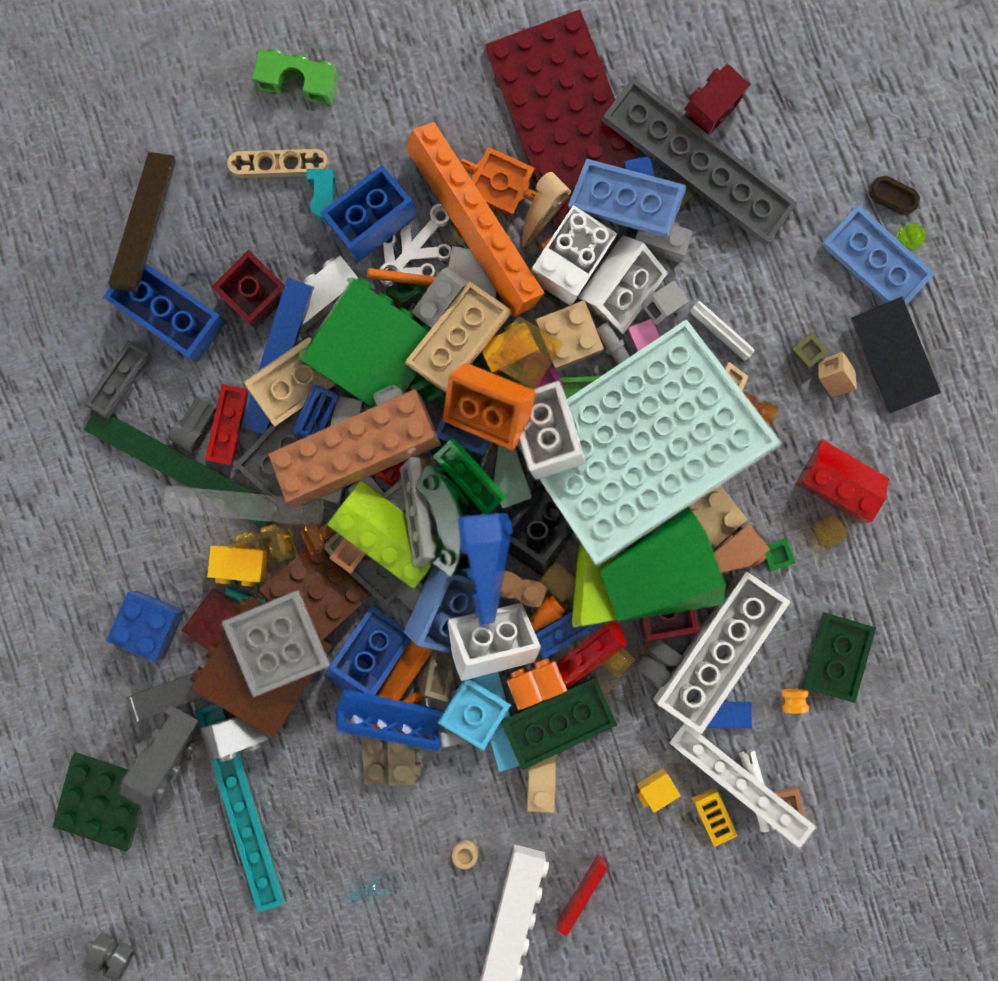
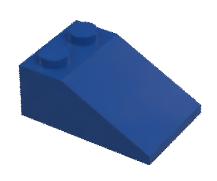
(368, 653)

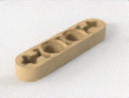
(278, 158)

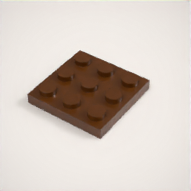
(325, 587)

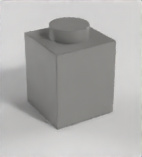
(665, 302)

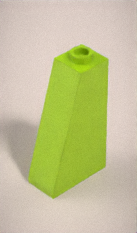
(590, 597)

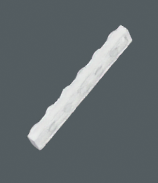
(743, 785)

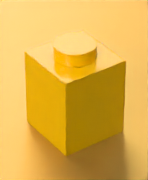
(657, 790)

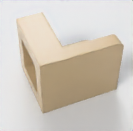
(837, 374)

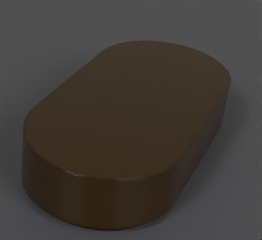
(894, 195)

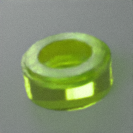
(911, 236)

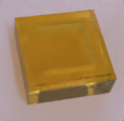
(830, 531)

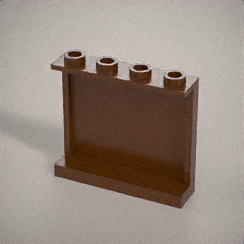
(226, 685)

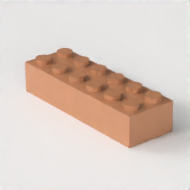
(354, 449)

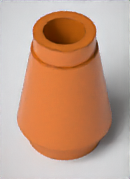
(549, 612)

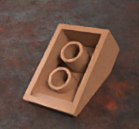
(740, 549)

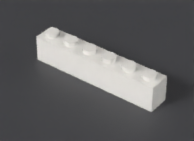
(515, 915)

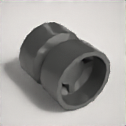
(658, 662)
(108, 957)

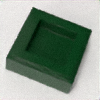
(404, 294)

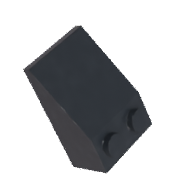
(539, 532)

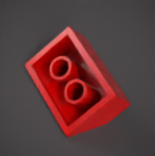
(844, 482)

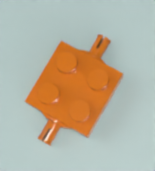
(501, 180)

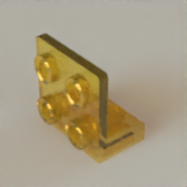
(526, 353)
(282, 543)

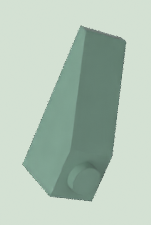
(509, 477)

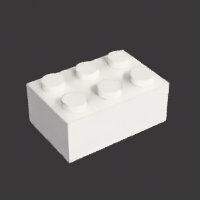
(551, 435)

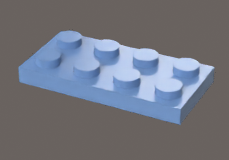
(627, 197)
(877, 257)

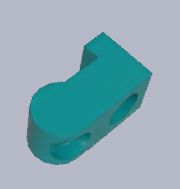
(324, 190)

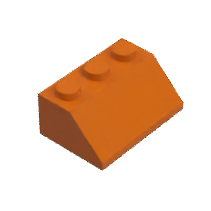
(488, 405)

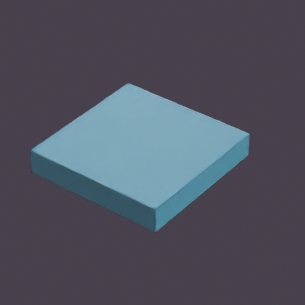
(474, 713)

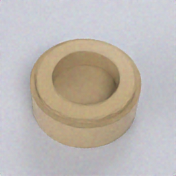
(464, 854)

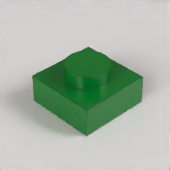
(779, 555)

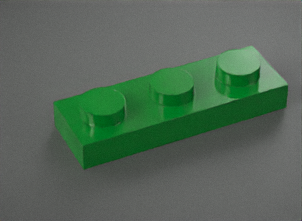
(470, 476)

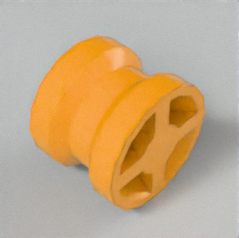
(795, 700)

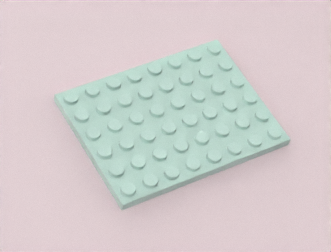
(654, 441)

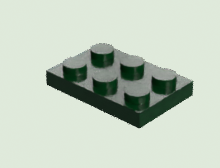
(839, 657)

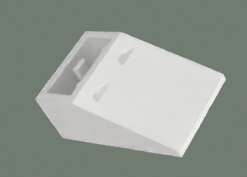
(572, 255)

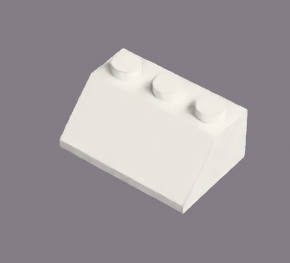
(623, 283)
(493, 646)

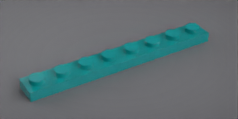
(244, 821)

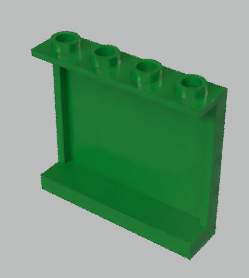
(365, 343)

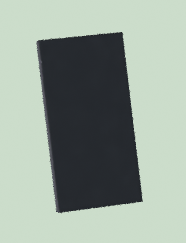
(895, 355)

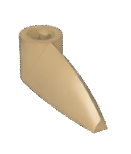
(547, 202)

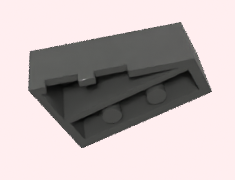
(160, 759)

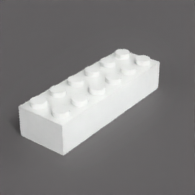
(721, 651)

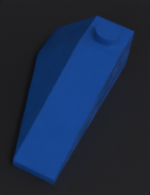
(487, 544)

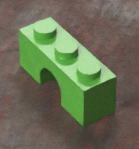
(276, 69)

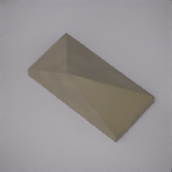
(436, 676)

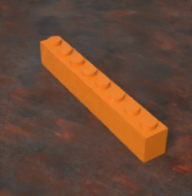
(474, 219)

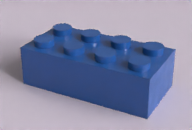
(169, 313)

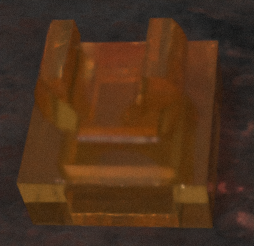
(315, 537)

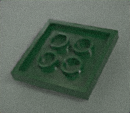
(93, 803)

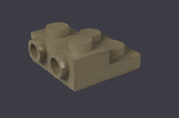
(389, 762)

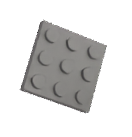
(275, 643)

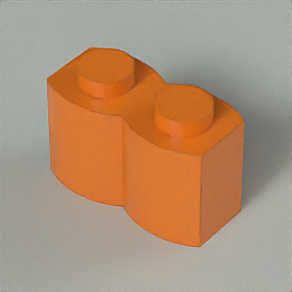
(535, 684)

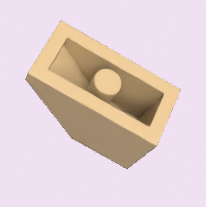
(542, 786)

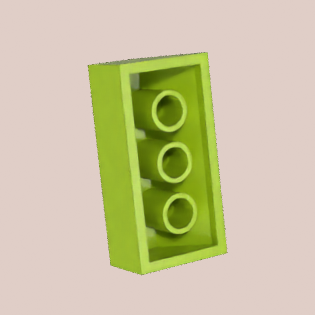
(379, 531)

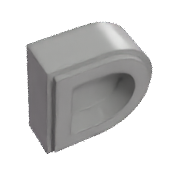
(387, 394)

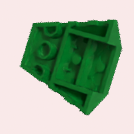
(665, 572)

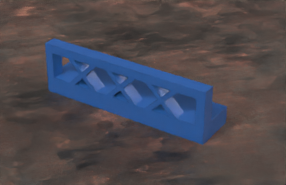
(388, 715)

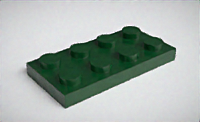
(558, 723)

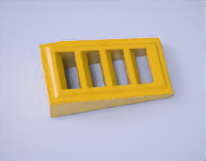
(708, 797)

